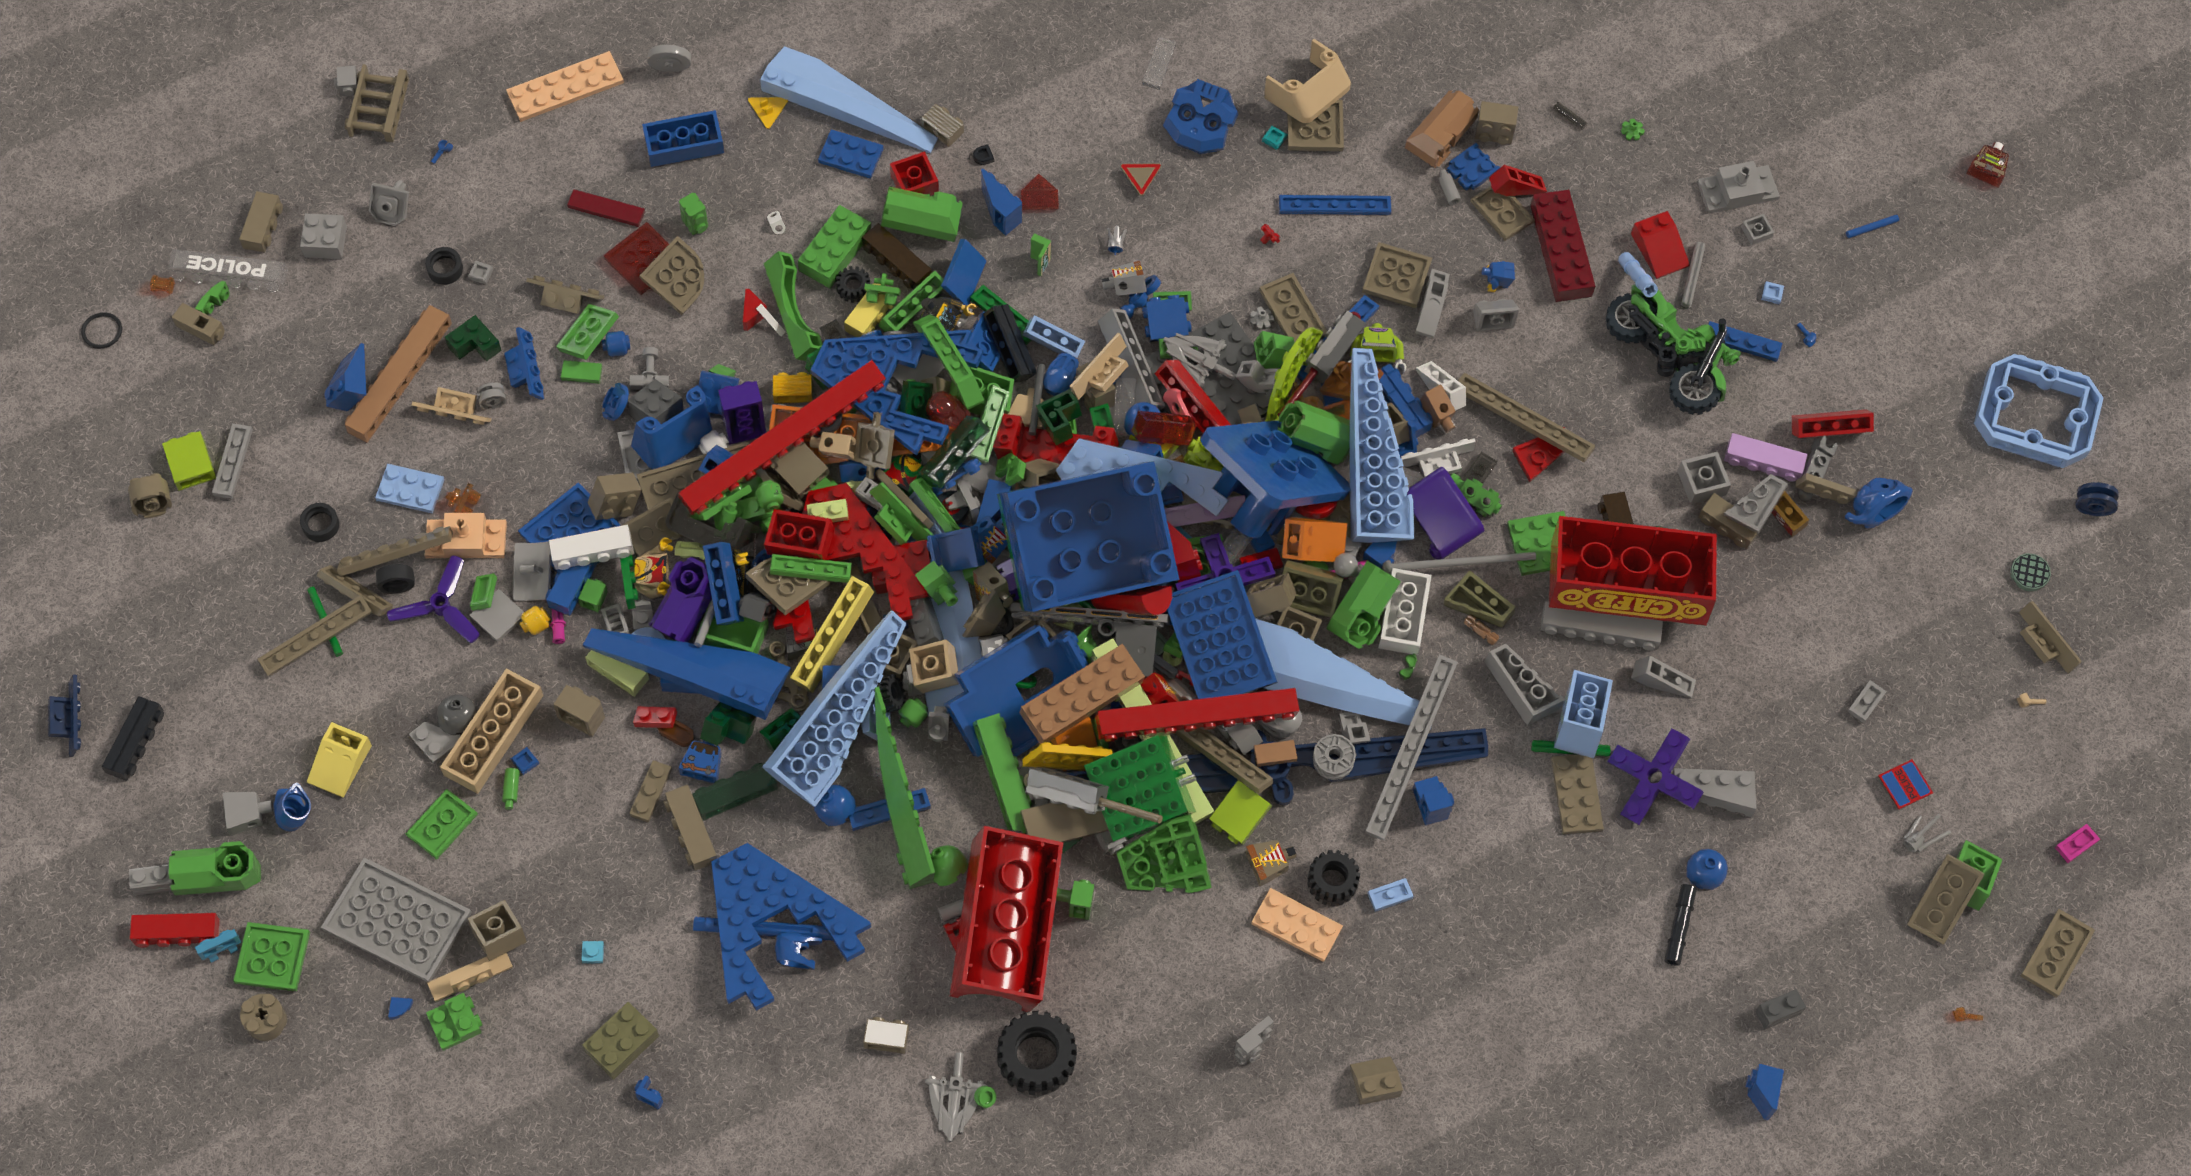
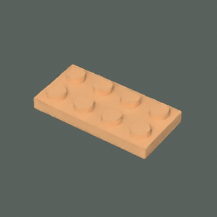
(1297, 924)

